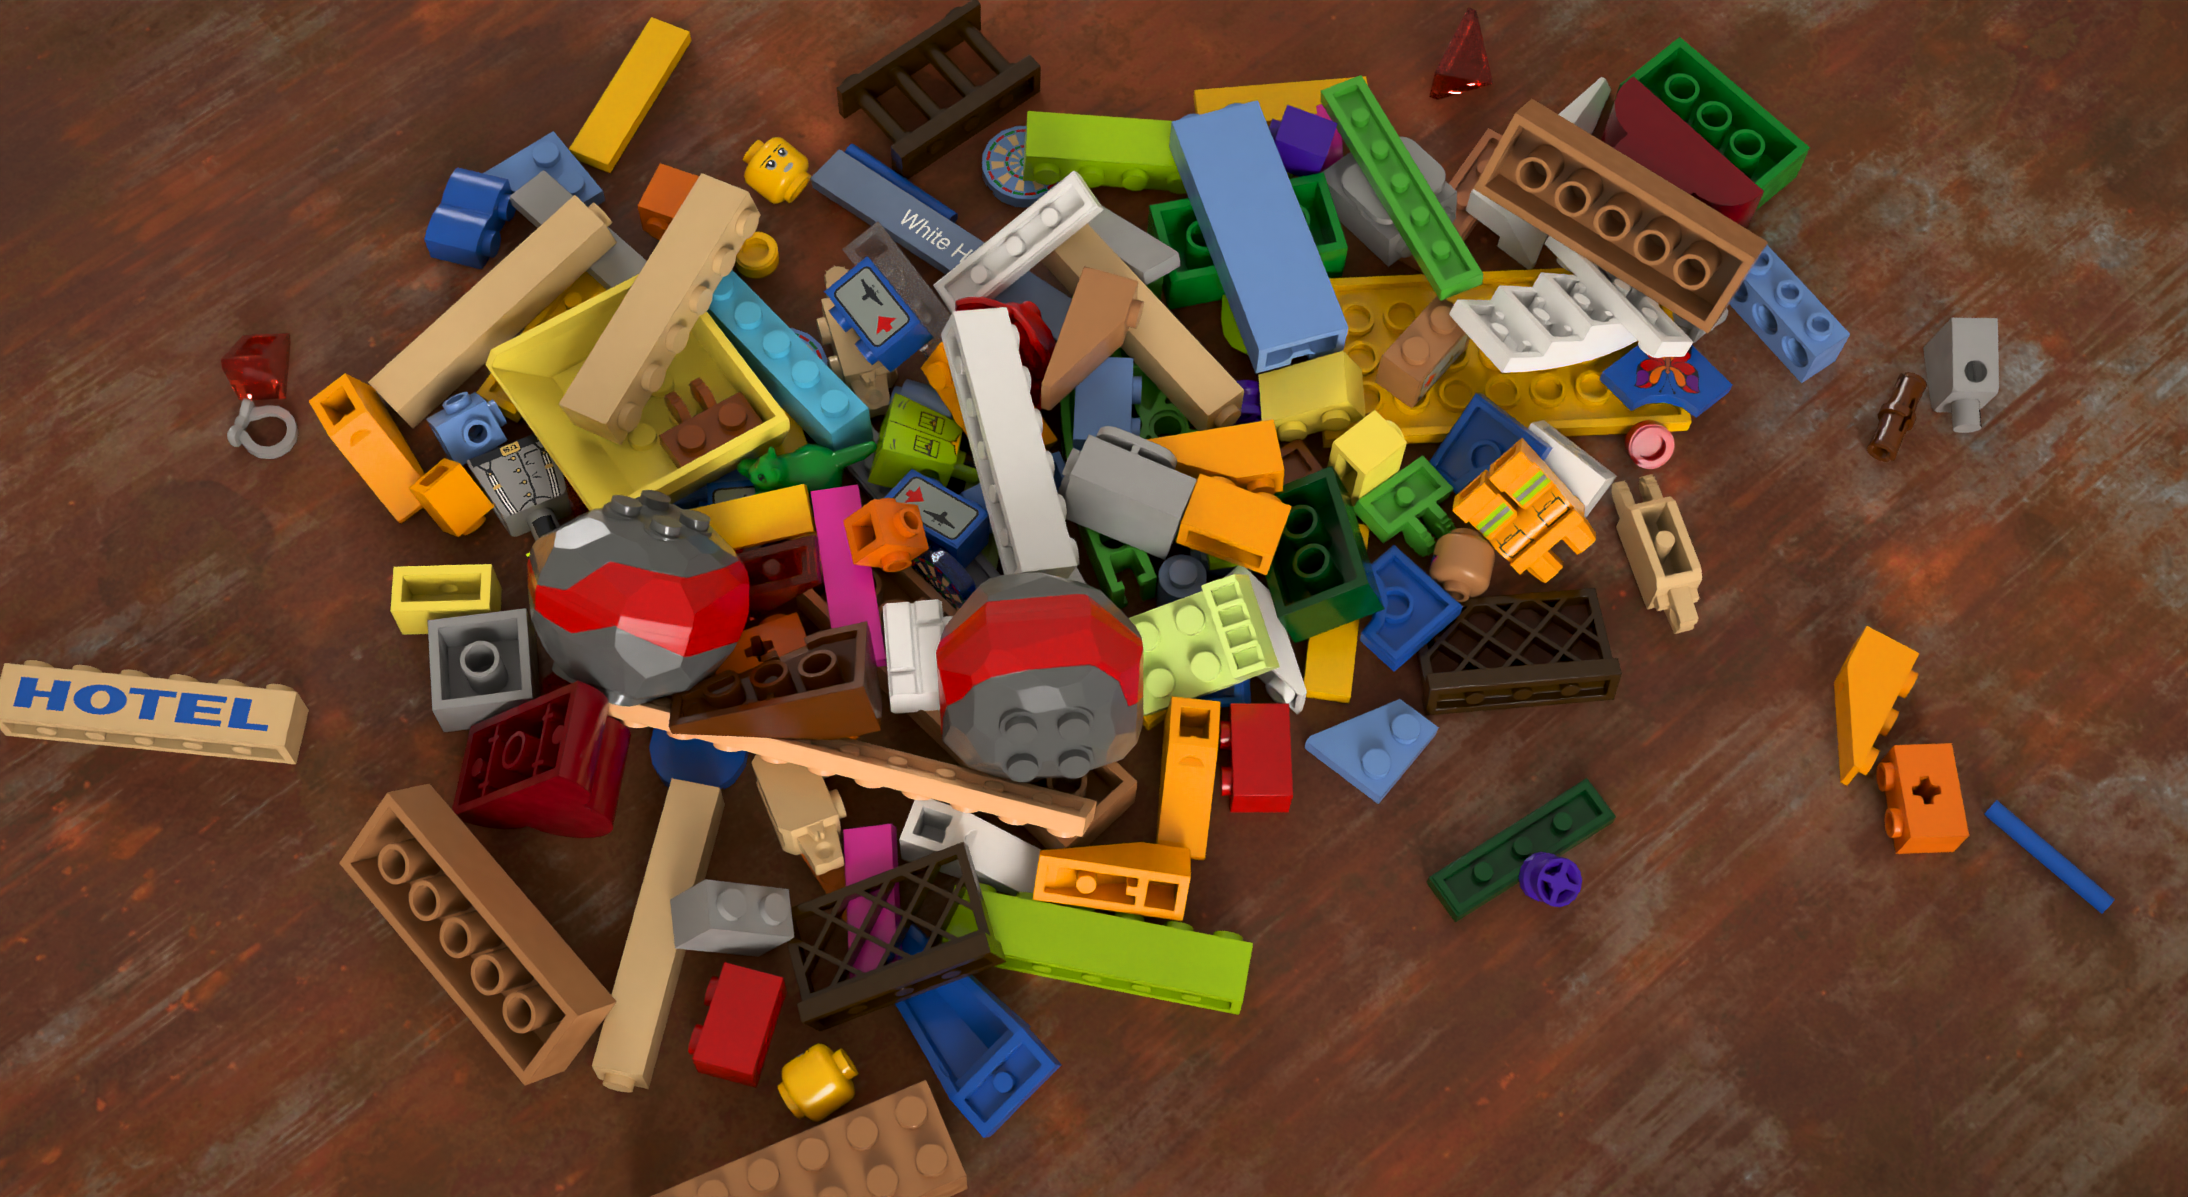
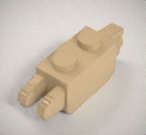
(865, 380)
(1659, 552)
(802, 812)

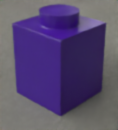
(1302, 140)

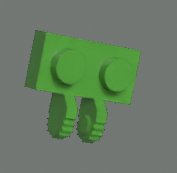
(1402, 501)

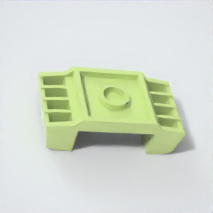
(1203, 643)

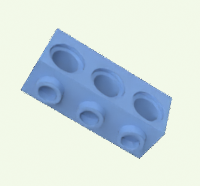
(1788, 317)

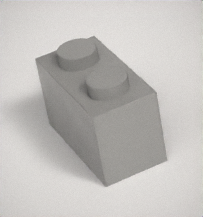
(731, 918)

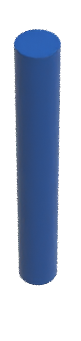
(895, 178)
(2049, 857)

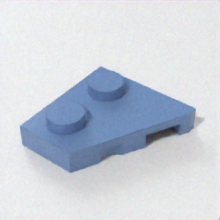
(1374, 747)

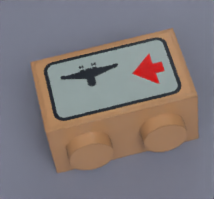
(1422, 353)

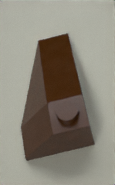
(809, 693)

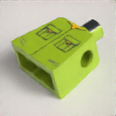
(919, 441)

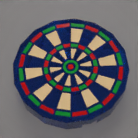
(945, 576)

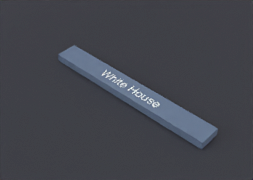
(925, 230)

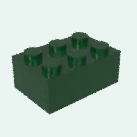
(1321, 562)

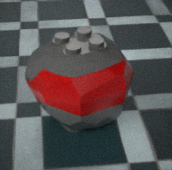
(637, 598)
(1040, 679)

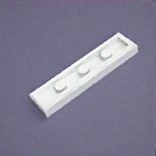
(1022, 242)

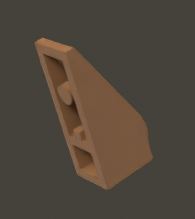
(1091, 332)

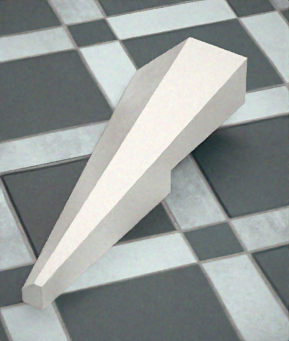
(1517, 236)

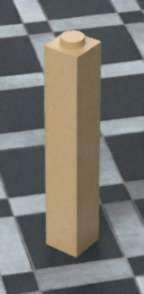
(494, 310)
(1161, 342)
(650, 960)

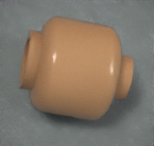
(1462, 563)

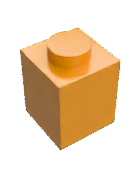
(452, 498)

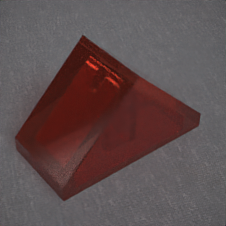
(259, 366)

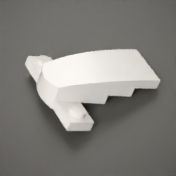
(1567, 319)

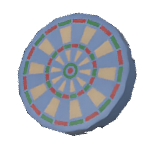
(1004, 169)

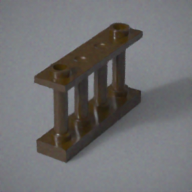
(945, 126)

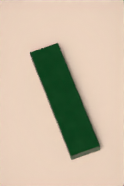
(1497, 862)

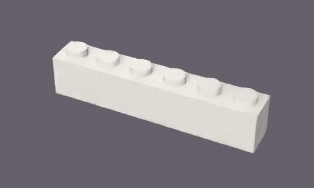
(1008, 443)

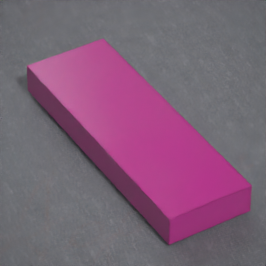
(867, 854)

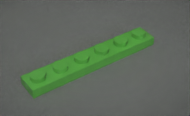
(1401, 188)

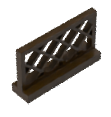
(1519, 681)
(908, 976)

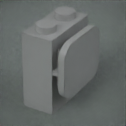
(1364, 213)
(1126, 490)

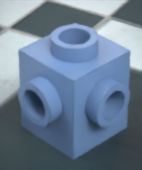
(468, 426)

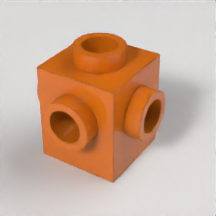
(886, 534)

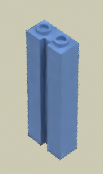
(1257, 236)

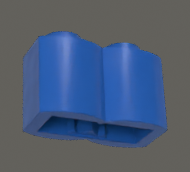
(470, 218)

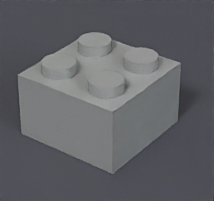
(481, 666)

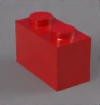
(1258, 757)
(738, 1024)

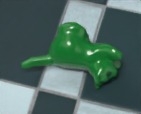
(808, 465)

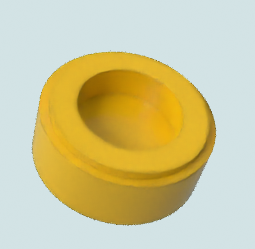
(757, 256)

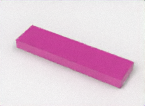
(847, 586)

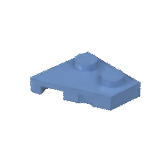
(557, 160)

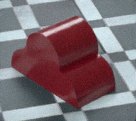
(1672, 149)
(546, 766)

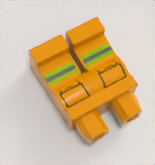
(1525, 512)

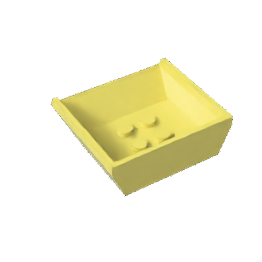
(545, 360)

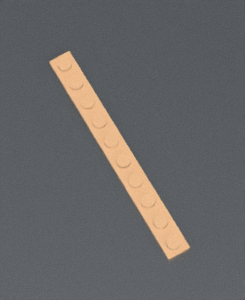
(881, 766)

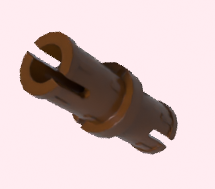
(1896, 417)

